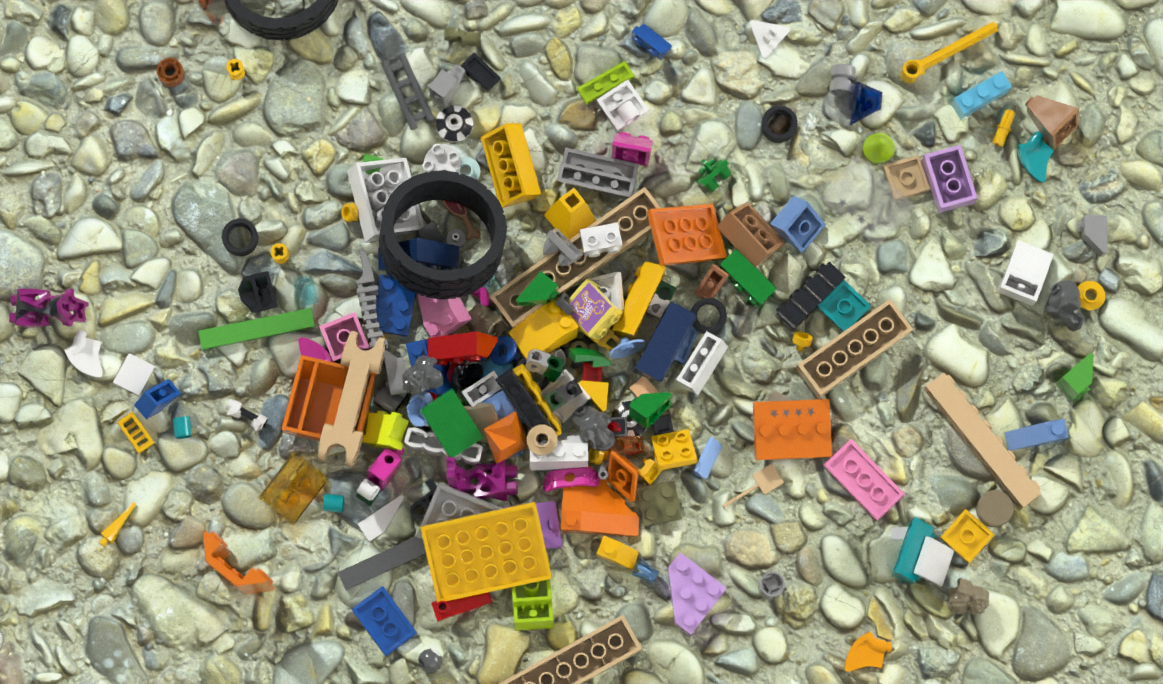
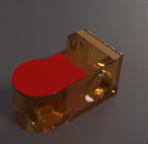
(628, 445)

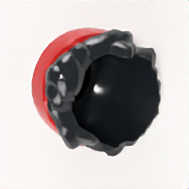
(465, 374)

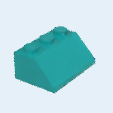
(911, 549)

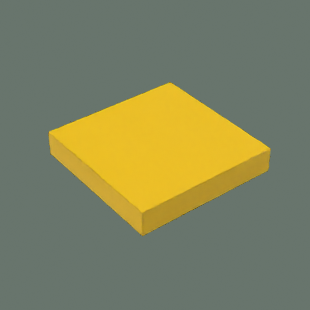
(967, 536)

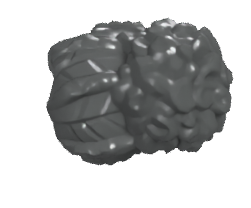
(422, 376)

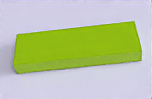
(605, 82)

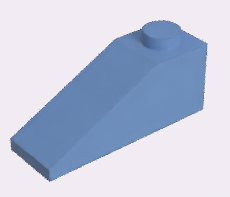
(1036, 435)

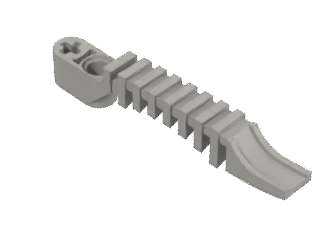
(367, 300)

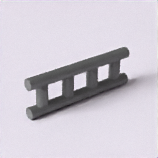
(404, 102)

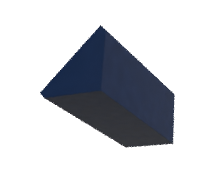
(665, 342)

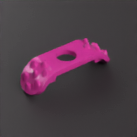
(583, 476)

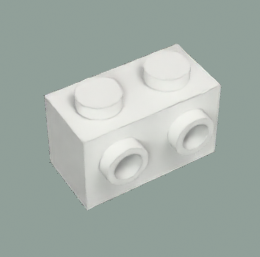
(601, 239)

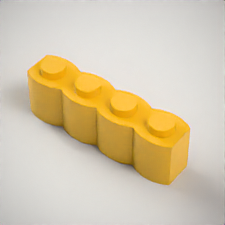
(535, 391)

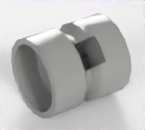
(842, 80)
(771, 585)

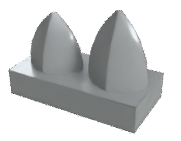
(557, 240)

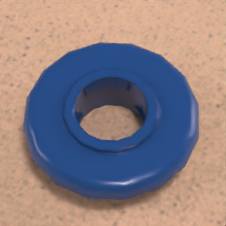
(511, 346)

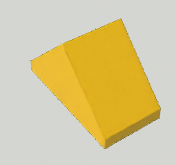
(598, 392)

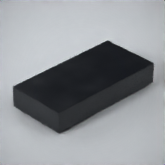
(481, 72)

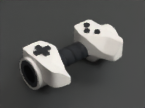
(236, 410)

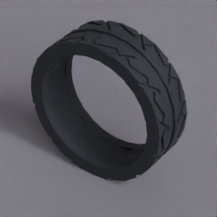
(282, 28)
(453, 188)

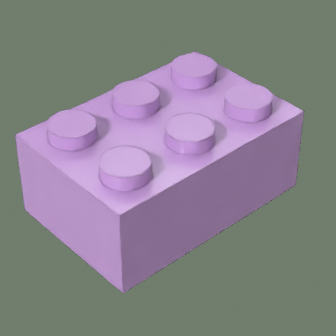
(949, 179)

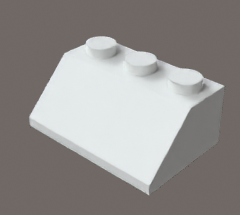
(568, 454)

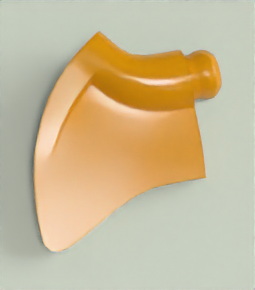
(866, 652)

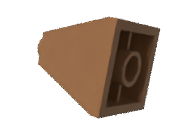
(1052, 119)

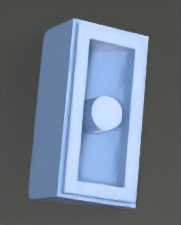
(707, 458)

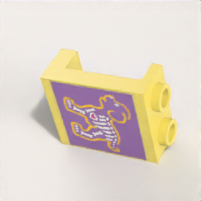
(593, 310)

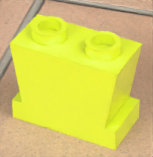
(385, 430)

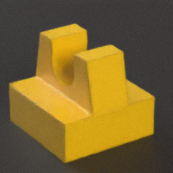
(649, 471)

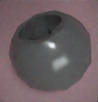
(430, 660)

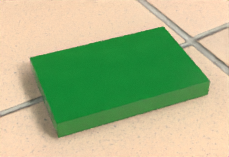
(451, 423)

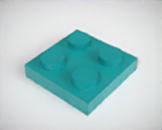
(844, 306)

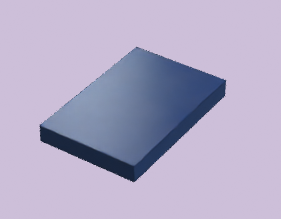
(384, 621)

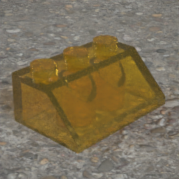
(293, 488)

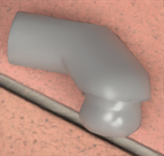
(602, 473)

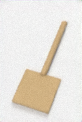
(766, 479)

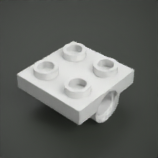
(622, 105)

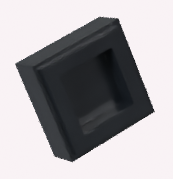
(663, 424)

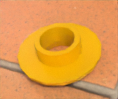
(1097, 289)

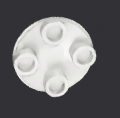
(441, 158)

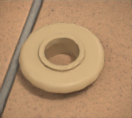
(542, 449)

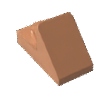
(711, 282)

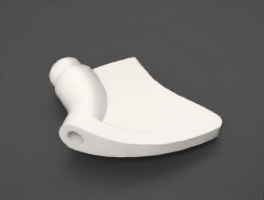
(85, 354)

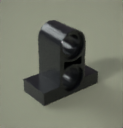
(424, 501)

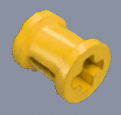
(235, 63)
(279, 259)

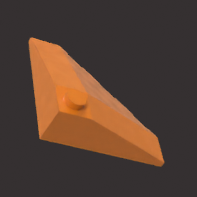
(596, 511)

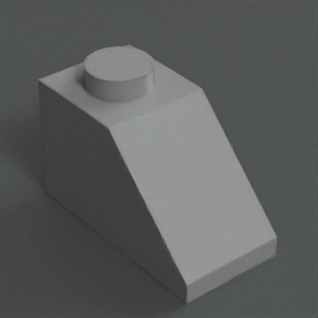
(1094, 232)

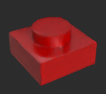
(591, 373)

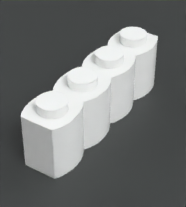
(420, 440)

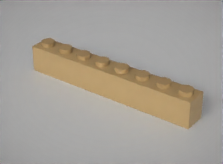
(982, 441)

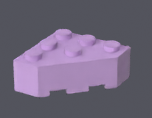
(691, 593)

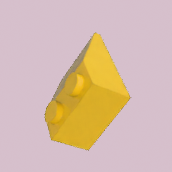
(544, 330)

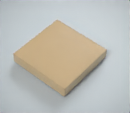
(907, 176)

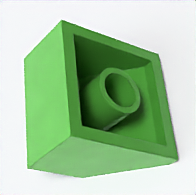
(1077, 380)

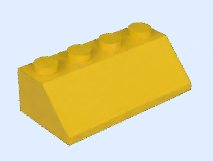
(510, 164)
(639, 299)

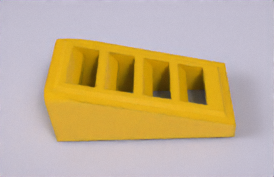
(136, 422)

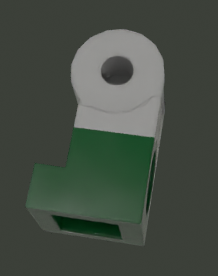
(544, 364)

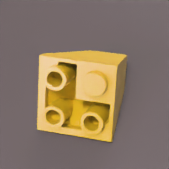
(570, 214)

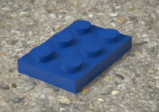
(394, 306)

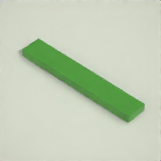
(256, 329)

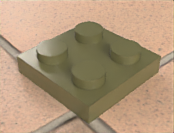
(659, 503)

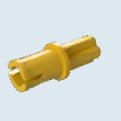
(1003, 128)

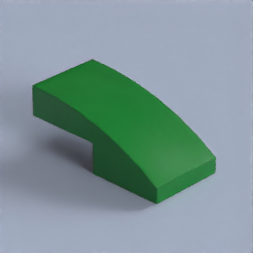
(593, 357)

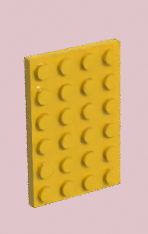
(486, 552)

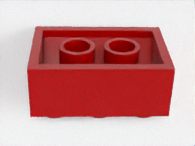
(461, 347)

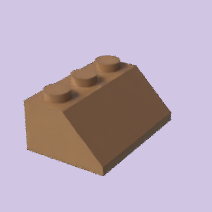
(750, 234)

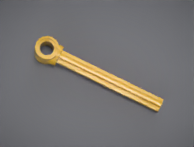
(946, 52)

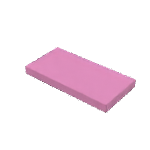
(863, 480)

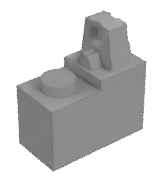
(446, 85)

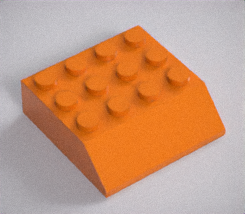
(317, 398)

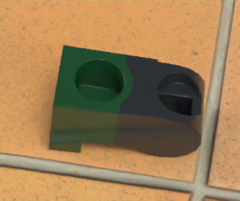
(563, 395)

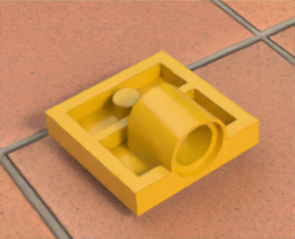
(673, 449)

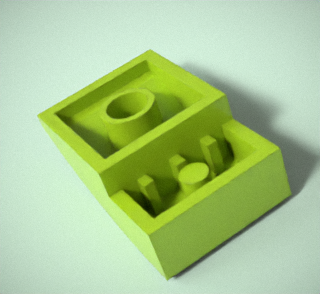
(533, 606)

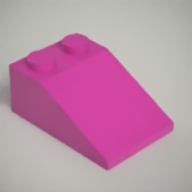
(632, 148)

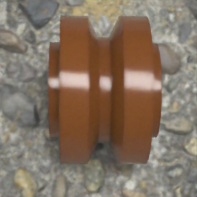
(167, 64)

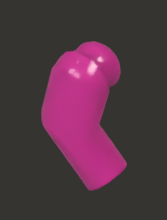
(483, 294)

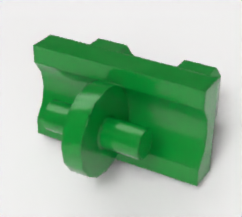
(719, 168)

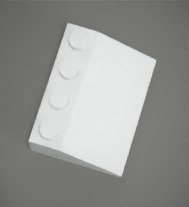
(373, 191)

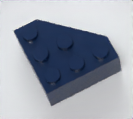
(428, 253)

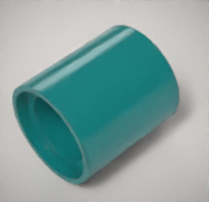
(182, 427)
(333, 503)

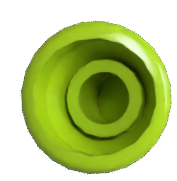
(878, 148)

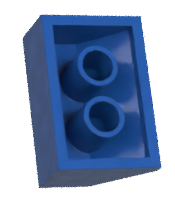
(420, 348)

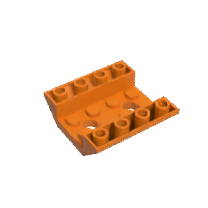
(215, 552)

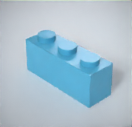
(981, 95)

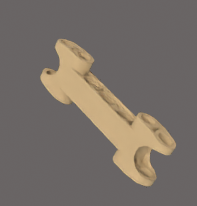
(343, 431)

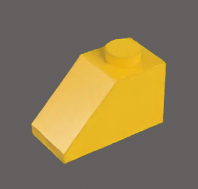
(617, 553)

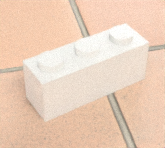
(702, 363)

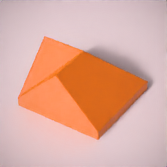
(506, 437)
(622, 475)

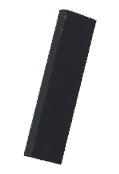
(523, 401)

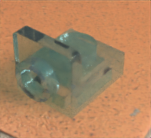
(305, 291)

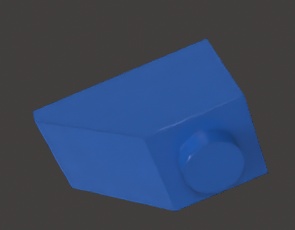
(157, 398)

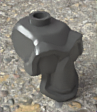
(1064, 304)
(593, 427)

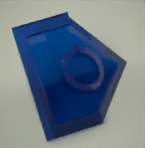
(864, 102)

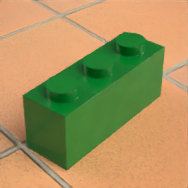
(747, 279)

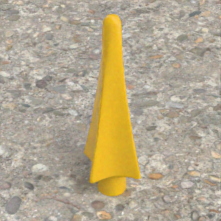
(111, 531)

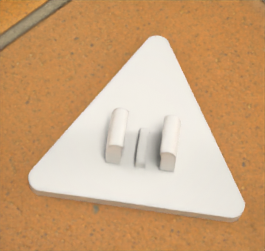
(768, 36)

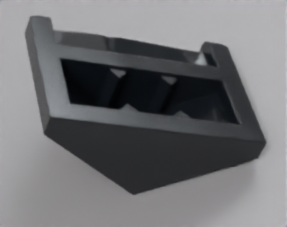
(258, 292)

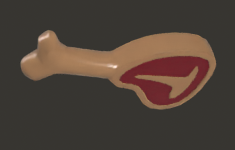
(461, 212)

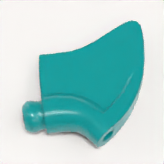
(1035, 156)

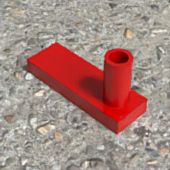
(448, 609)

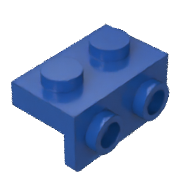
(651, 41)

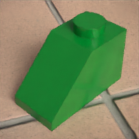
(538, 291)
(649, 407)

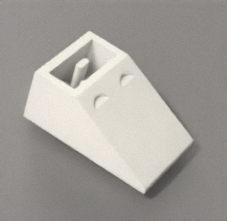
(1025, 273)

